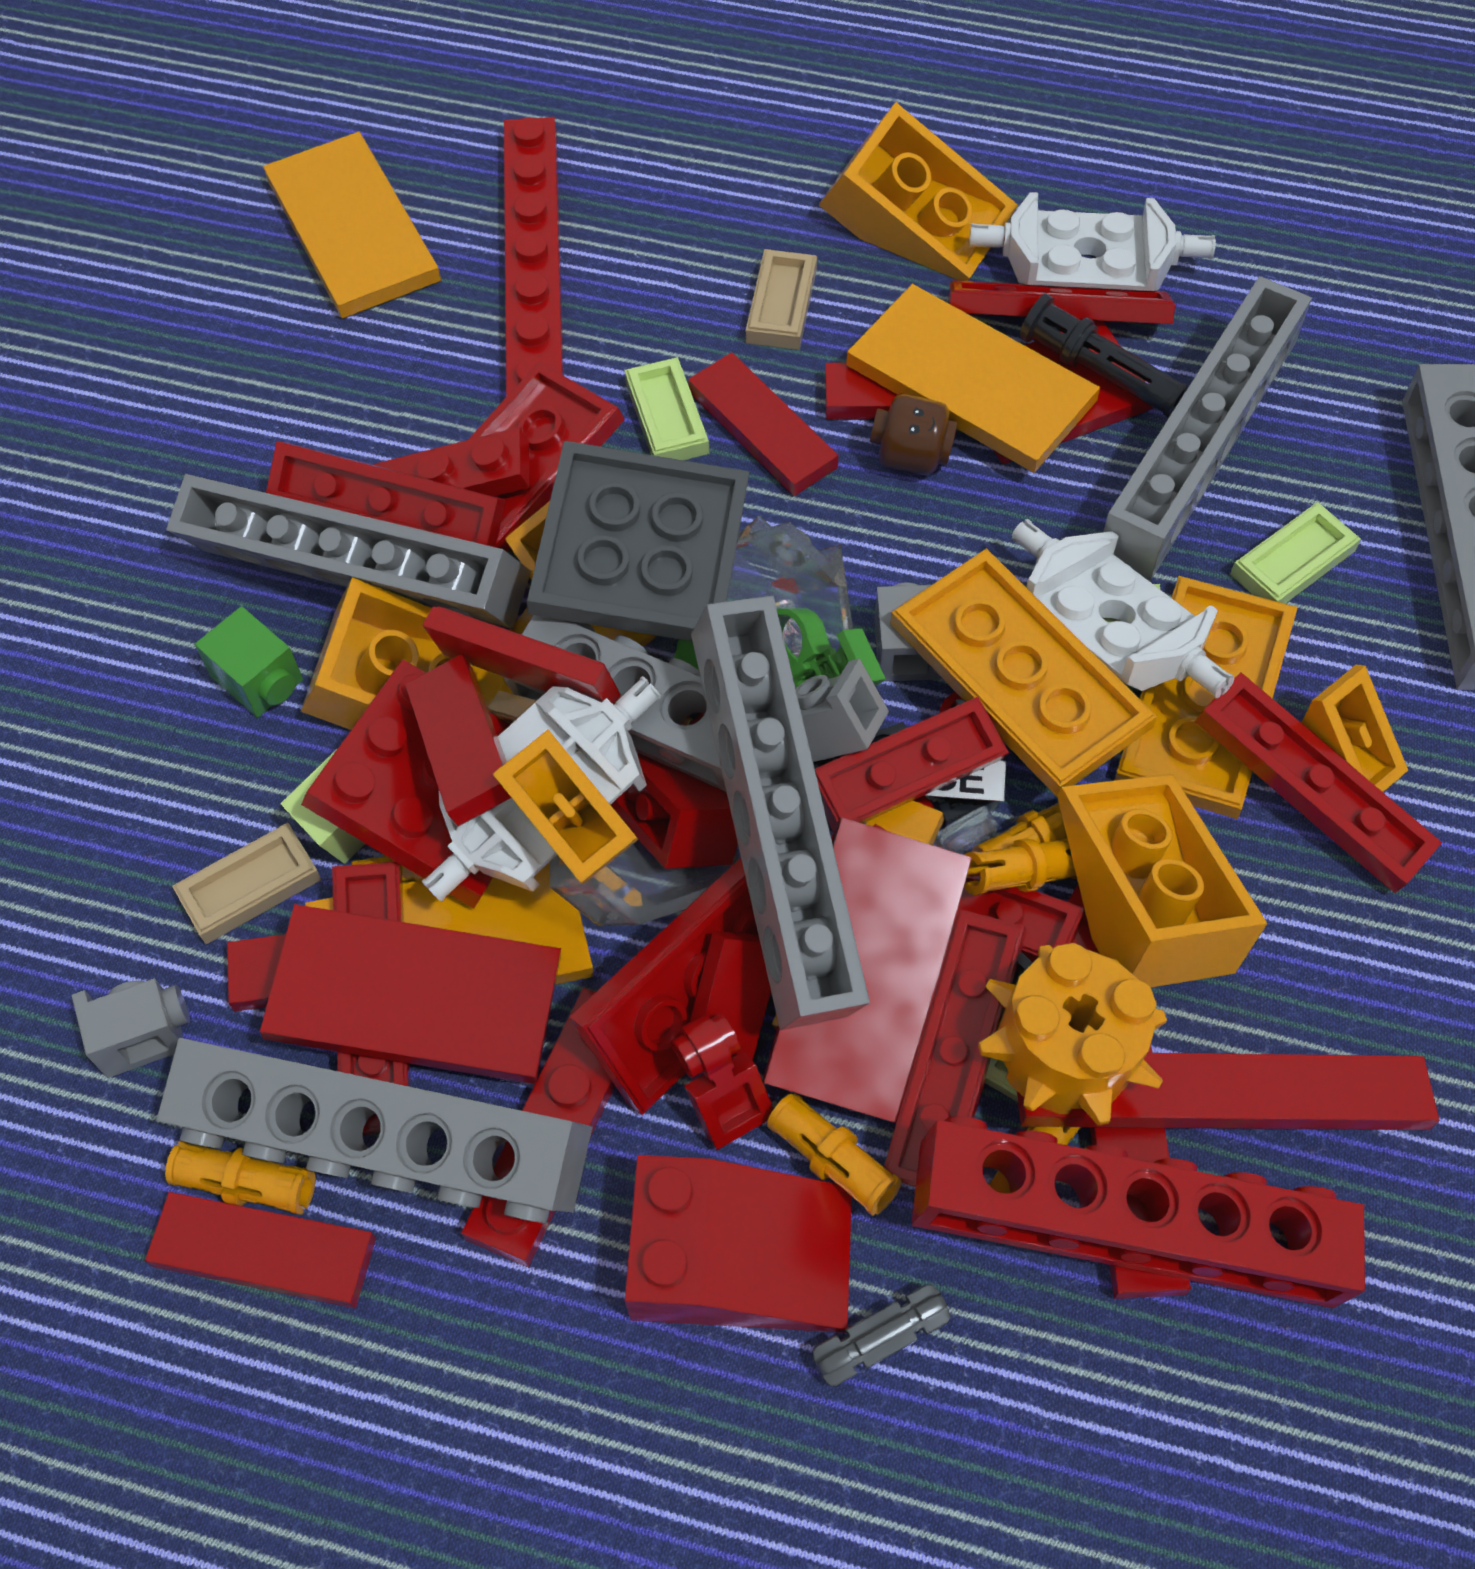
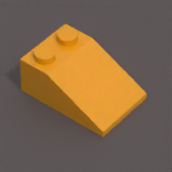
(916, 197)
(363, 649)
(1156, 881)

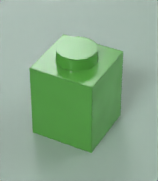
(249, 662)

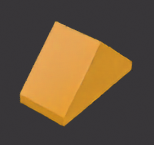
(1356, 727)
(565, 806)

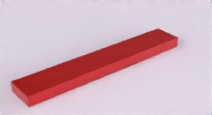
(1268, 1094)

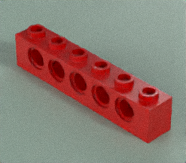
(1322, 1232)

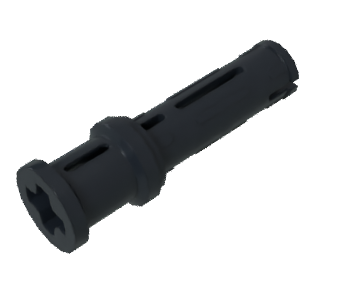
(1074, 346)

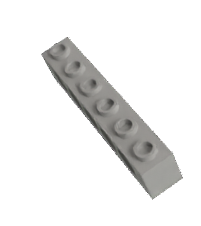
(1205, 425)
(1442, 443)
(344, 545)
(778, 814)
(210, 1078)

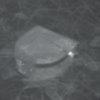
(967, 831)

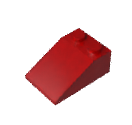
(737, 1247)

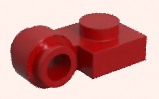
(731, 1091)

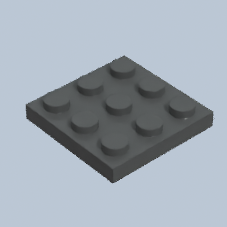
(637, 540)

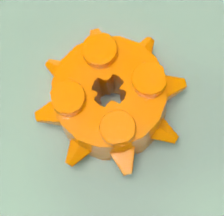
(1074, 1031)

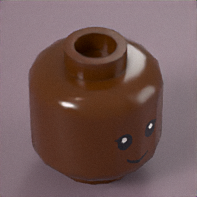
(914, 434)

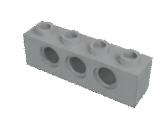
(658, 729)

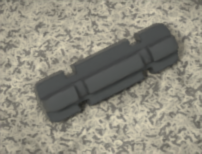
(880, 1335)

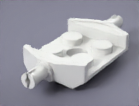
(1129, 249)
(1155, 634)
(597, 739)

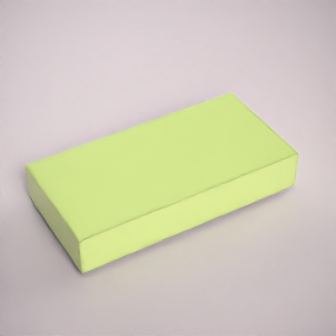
(666, 410)
(1295, 555)

